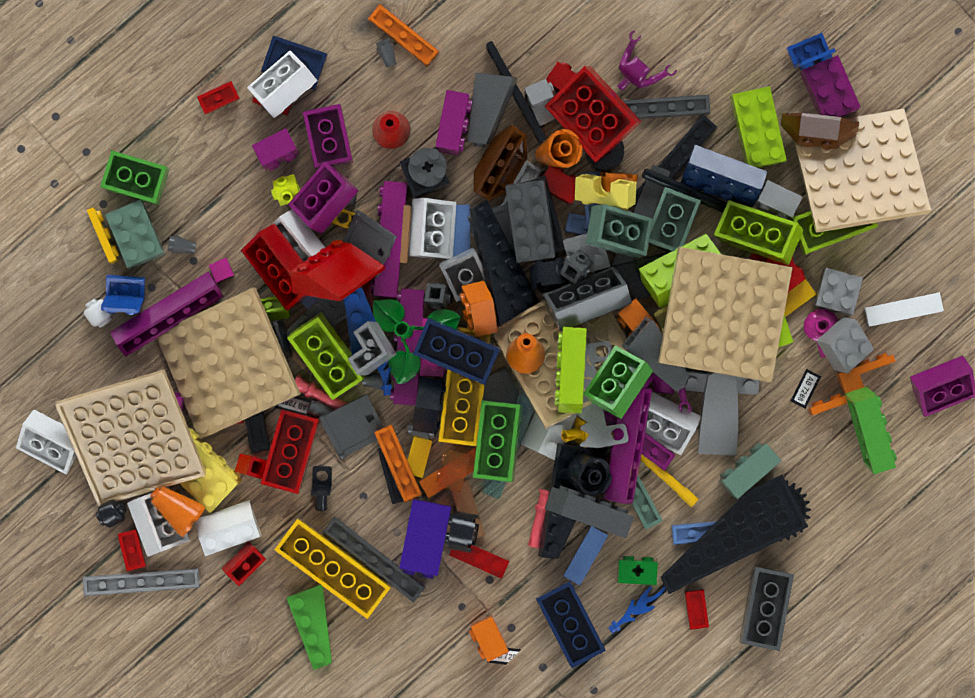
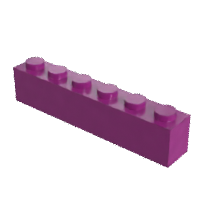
(391, 214)
(414, 306)
(166, 314)
(627, 456)

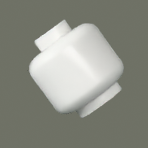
(95, 314)

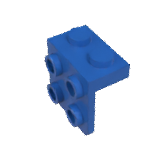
(807, 51)
(124, 294)

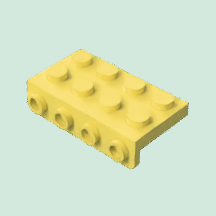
(217, 482)

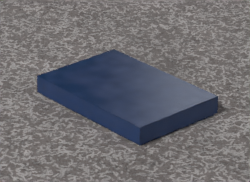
(311, 58)

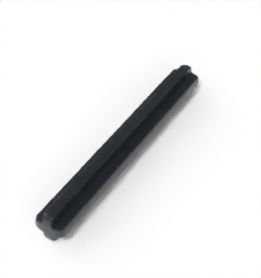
(665, 181)

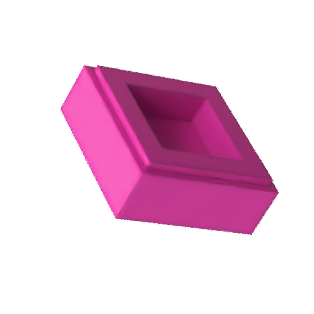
(221, 270)

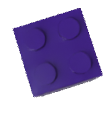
(425, 538)

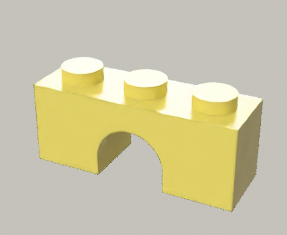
(590, 191)

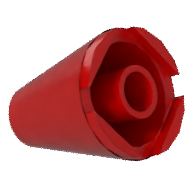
(392, 136)

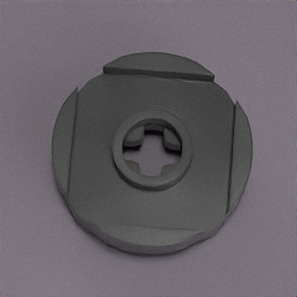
(421, 176)

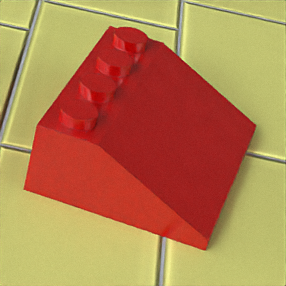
(593, 113)
(334, 272)

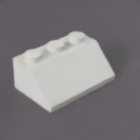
(282, 84)
(432, 228)
(299, 235)
(669, 424)
(546, 440)
(46, 442)
(152, 527)
(227, 528)

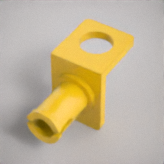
(575, 433)

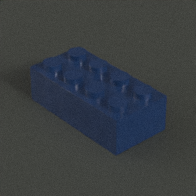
(723, 176)
(456, 351)
(570, 624)

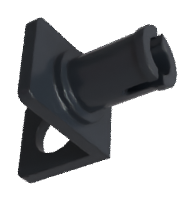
(321, 488)

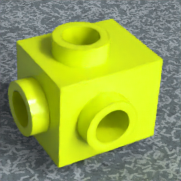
(285, 189)

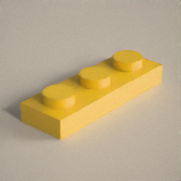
(103, 234)

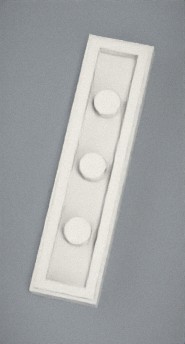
(903, 309)

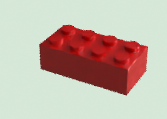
(273, 260)
(290, 451)

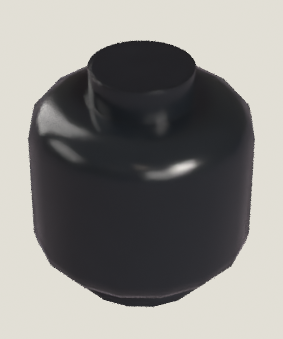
(111, 513)

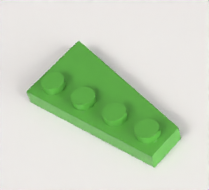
(311, 620)

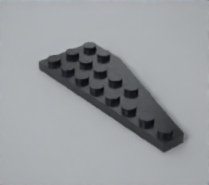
(750, 525)

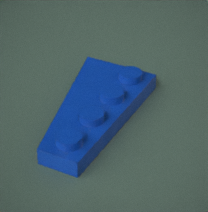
(357, 313)

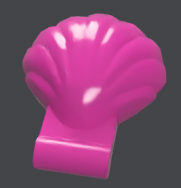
(817, 324)

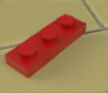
(482, 560)

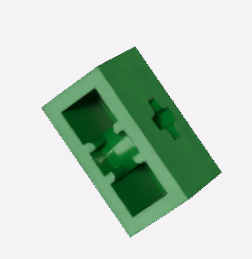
(627, 576)

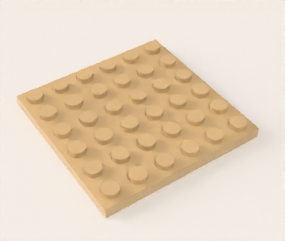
(865, 178)
(724, 314)
(228, 363)
(541, 384)
(131, 437)

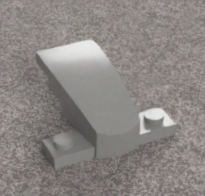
(719, 409)

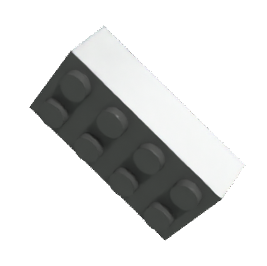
(531, 220)
(588, 298)
(589, 511)
(766, 608)

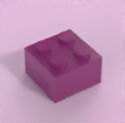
(275, 150)

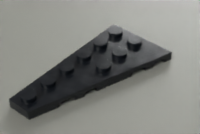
(502, 273)
(558, 527)

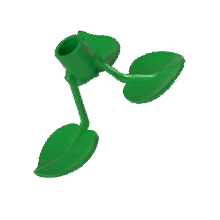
(389, 316)

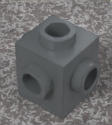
(576, 267)
(438, 296)

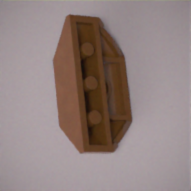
(819, 130)
(500, 163)

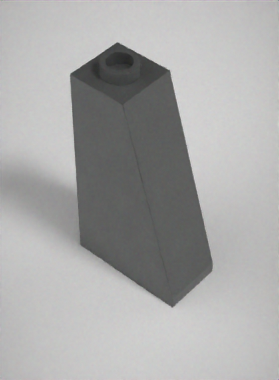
(488, 105)
(646, 345)

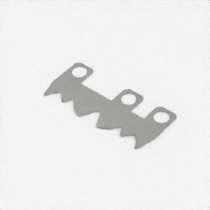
(596, 426)

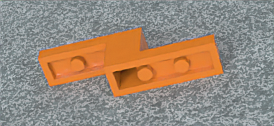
(850, 382)

